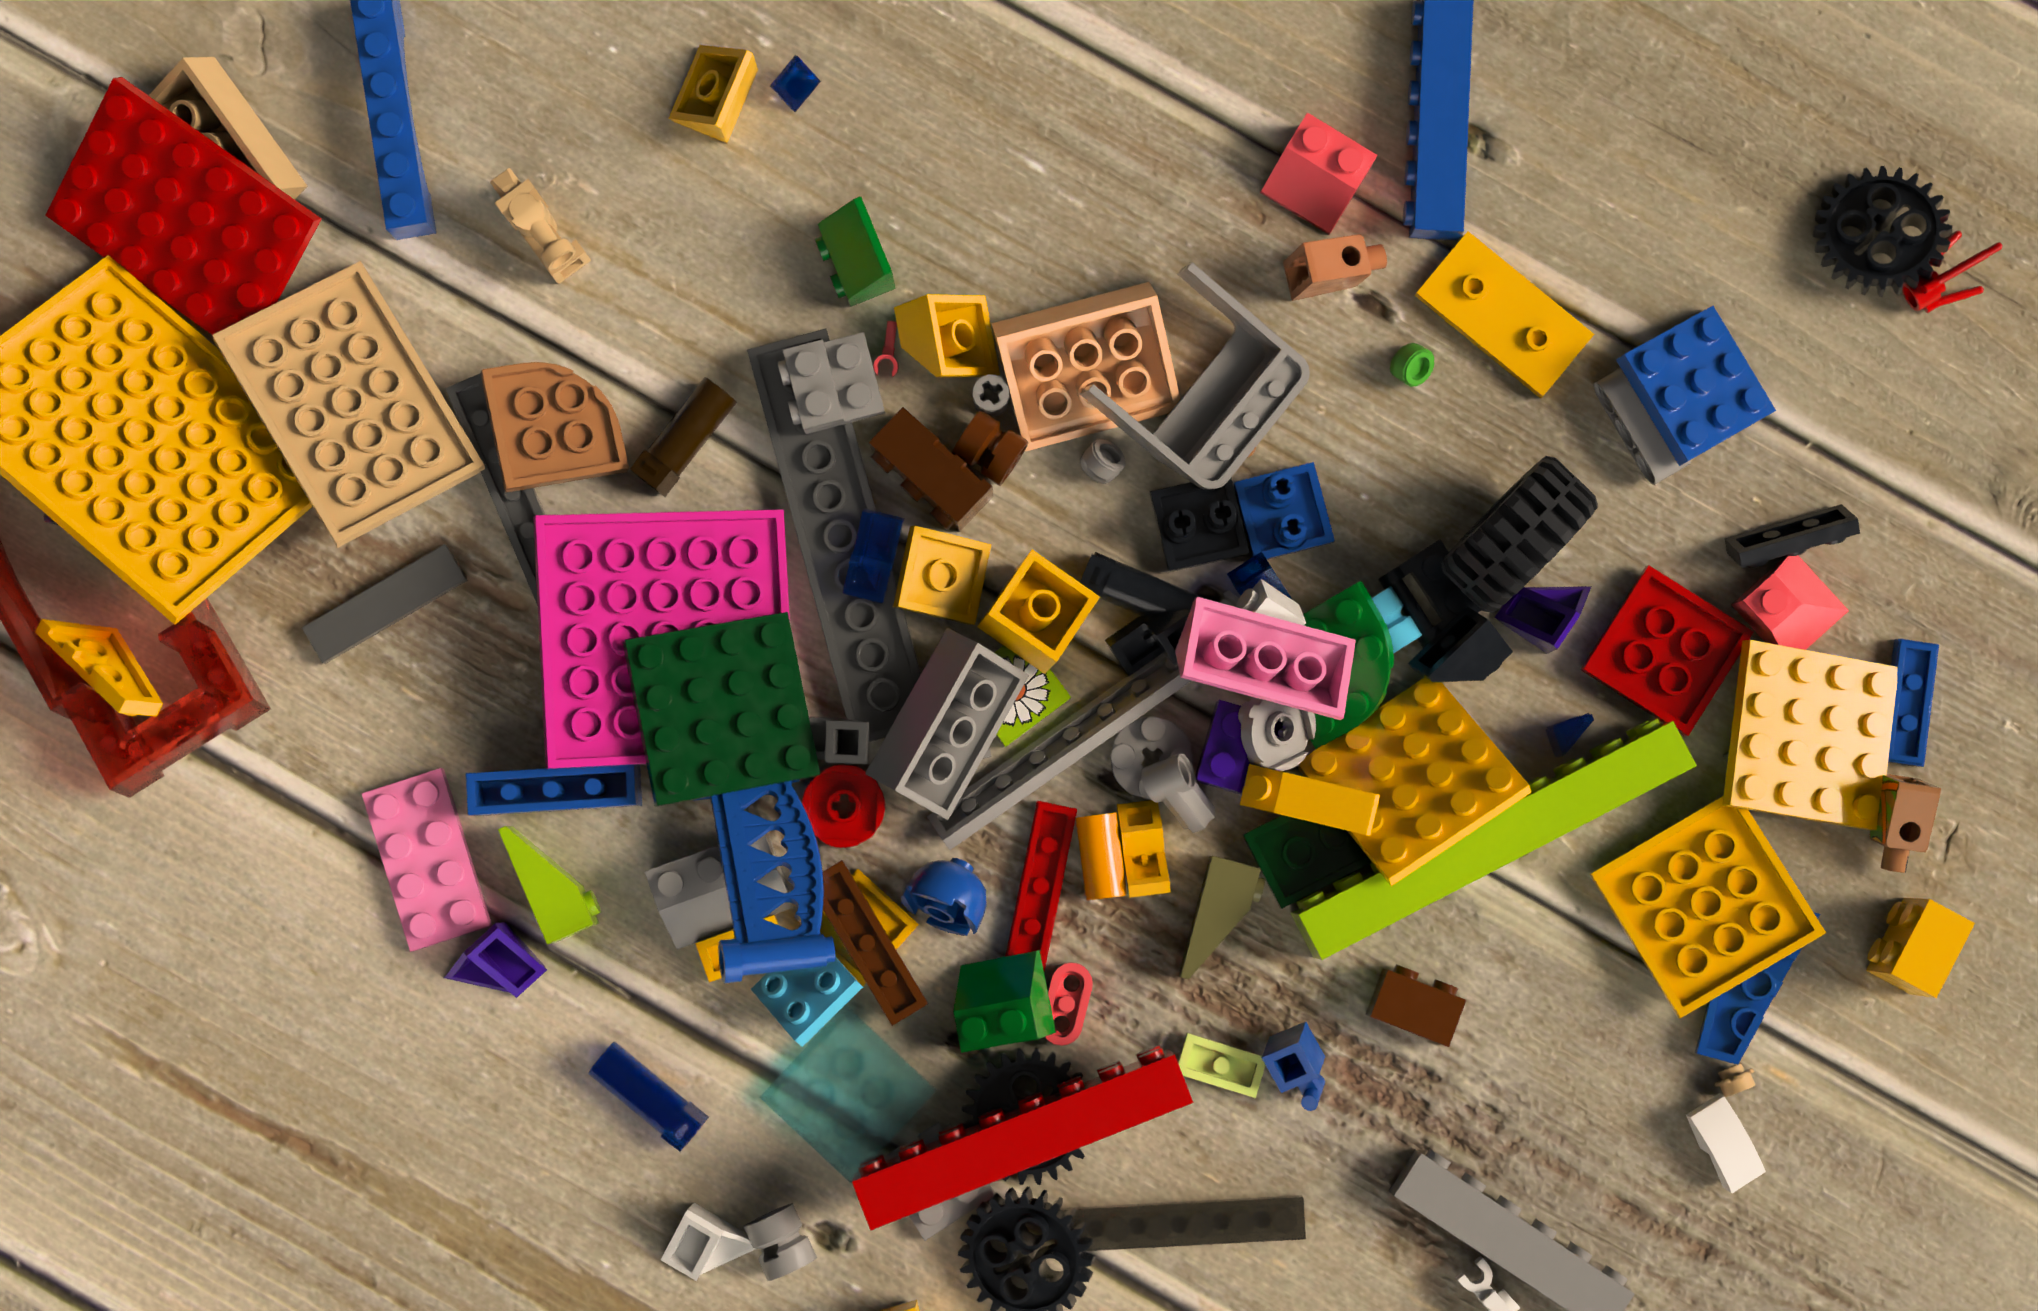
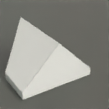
(704, 1243)

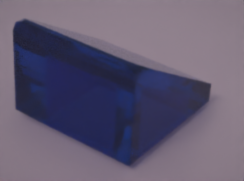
(1566, 733)

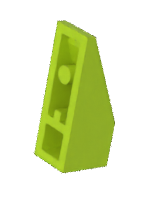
(554, 895)

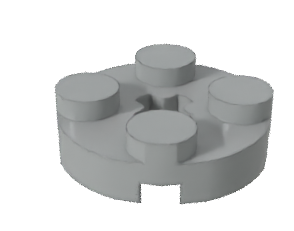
(1138, 735)
(1259, 738)

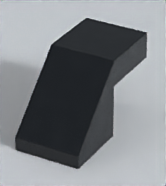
(1147, 639)

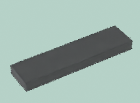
(384, 604)

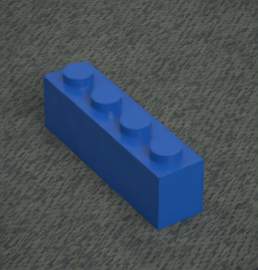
(553, 790)

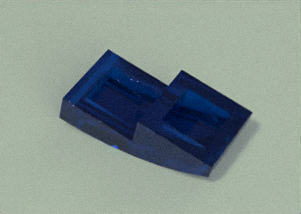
(873, 555)

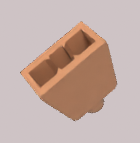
(1331, 265)

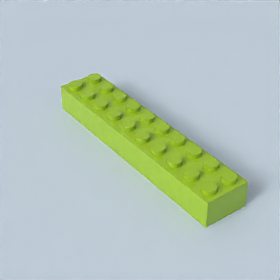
(1552, 809)

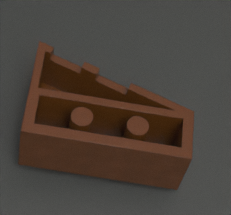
(930, 471)

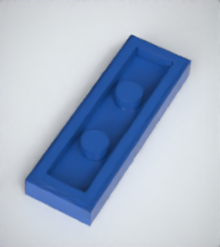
(1913, 700)

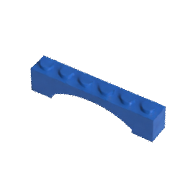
(395, 145)

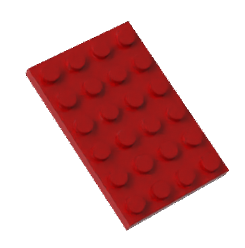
(180, 212)

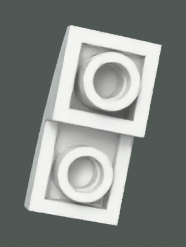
(1726, 1142)

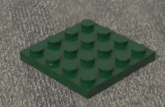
(721, 708)

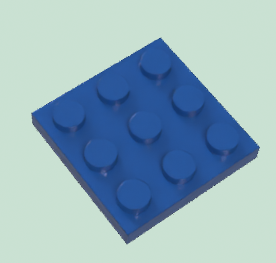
(1696, 385)

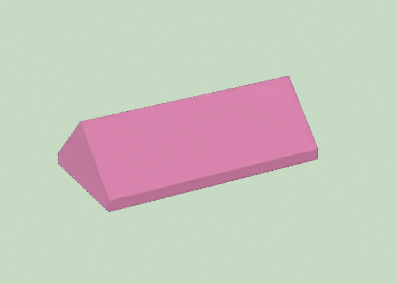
(1266, 658)

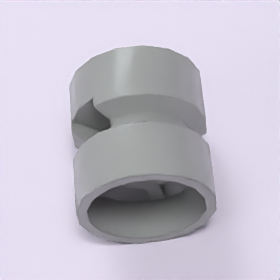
(780, 1242)

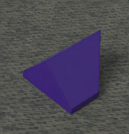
(1544, 614)
(498, 962)

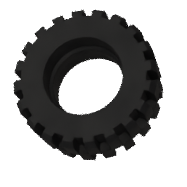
(1519, 534)

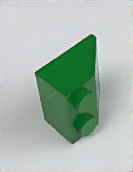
(856, 254)
(1002, 1002)

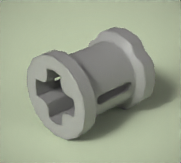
(994, 383)

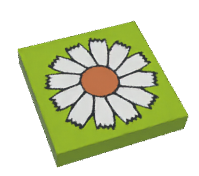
(1036, 700)

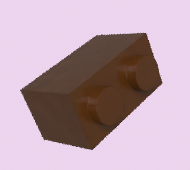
(1416, 1006)

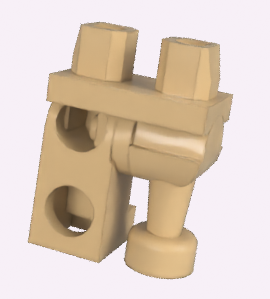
(529, 215)

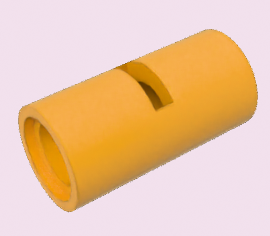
(1101, 856)

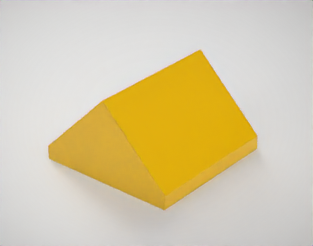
(715, 90)

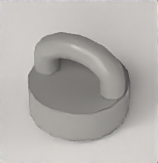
(1102, 461)

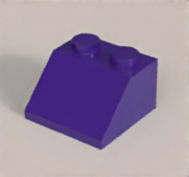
(1223, 757)

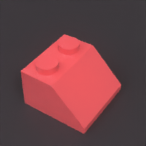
(1318, 173)

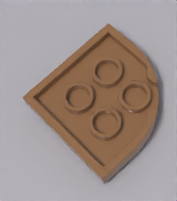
(550, 426)

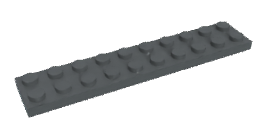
(826, 500)

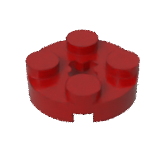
(859, 824)

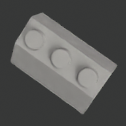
(694, 894)

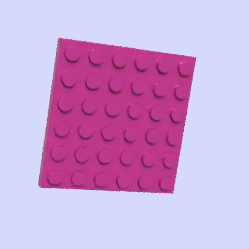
(635, 579)

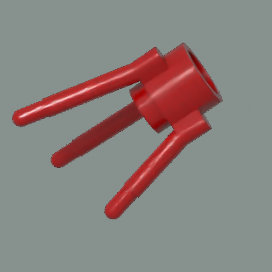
(1928, 293)

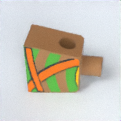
(1904, 819)

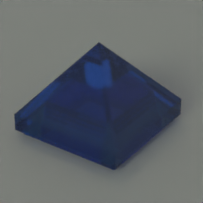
(795, 83)

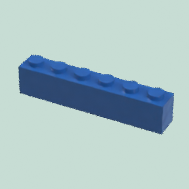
(1440, 119)

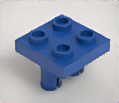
(1284, 511)

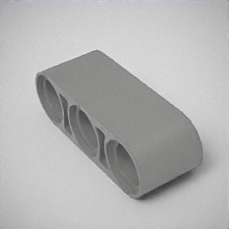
(1636, 427)

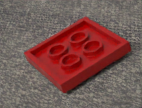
(1666, 650)

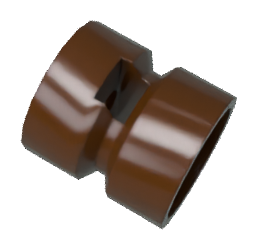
(990, 447)

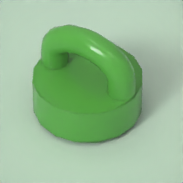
(1412, 364)

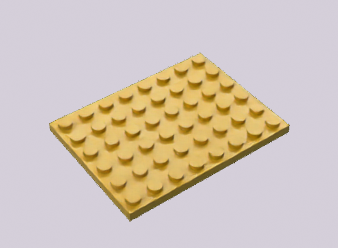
(140, 440)

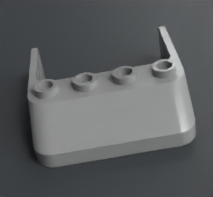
(1227, 404)

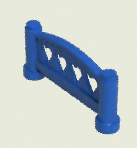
(758, 943)

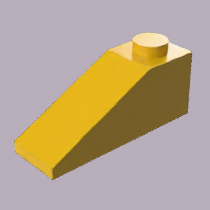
(1310, 799)

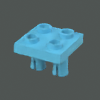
(806, 997)

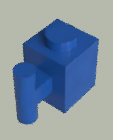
(1296, 1061)

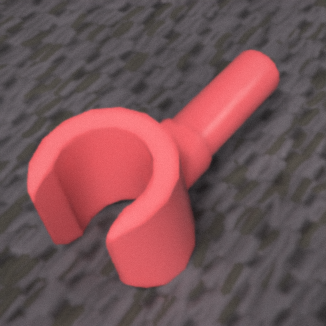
(888, 349)

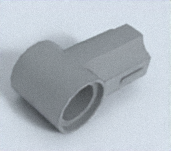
(1176, 785)

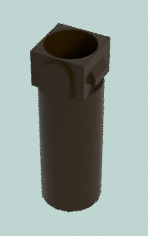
(683, 436)

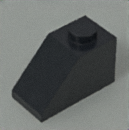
(1462, 651)

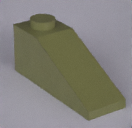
(1222, 903)

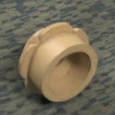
(1735, 1080)

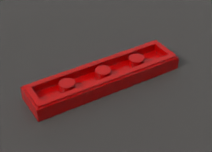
(1041, 880)

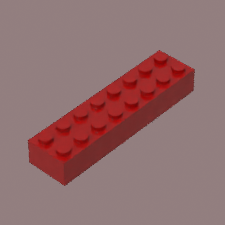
(1021, 1137)

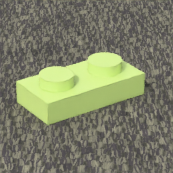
(1221, 1065)

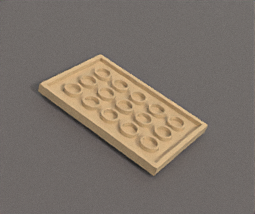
(348, 403)

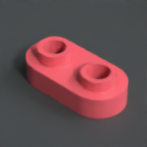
(1069, 1003)

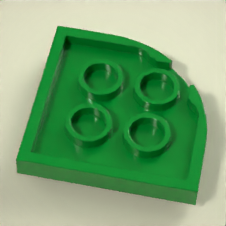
(1355, 617)

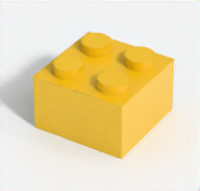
(1038, 611)
(1919, 946)

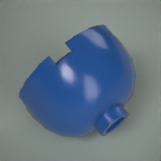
(947, 894)

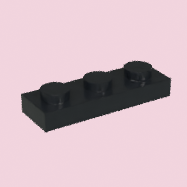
(1792, 536)

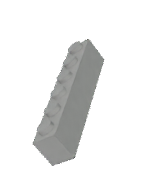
(1507, 1239)

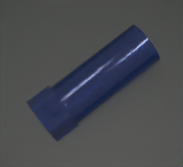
(648, 1096)

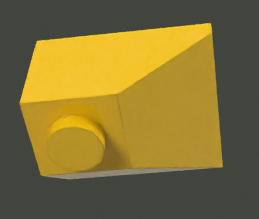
(948, 334)

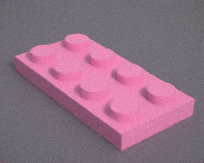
(426, 859)

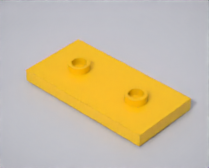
(1504, 314)

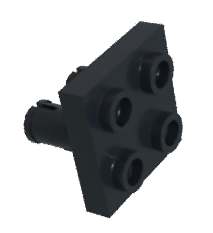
(1198, 525)

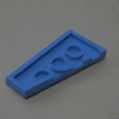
(1737, 1014)

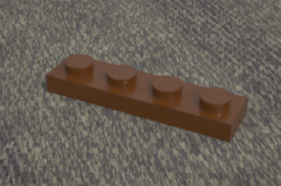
(869, 945)

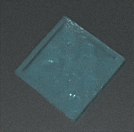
(848, 1093)

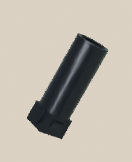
(1133, 588)

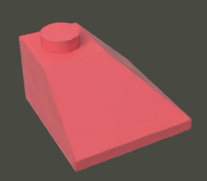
(1790, 605)

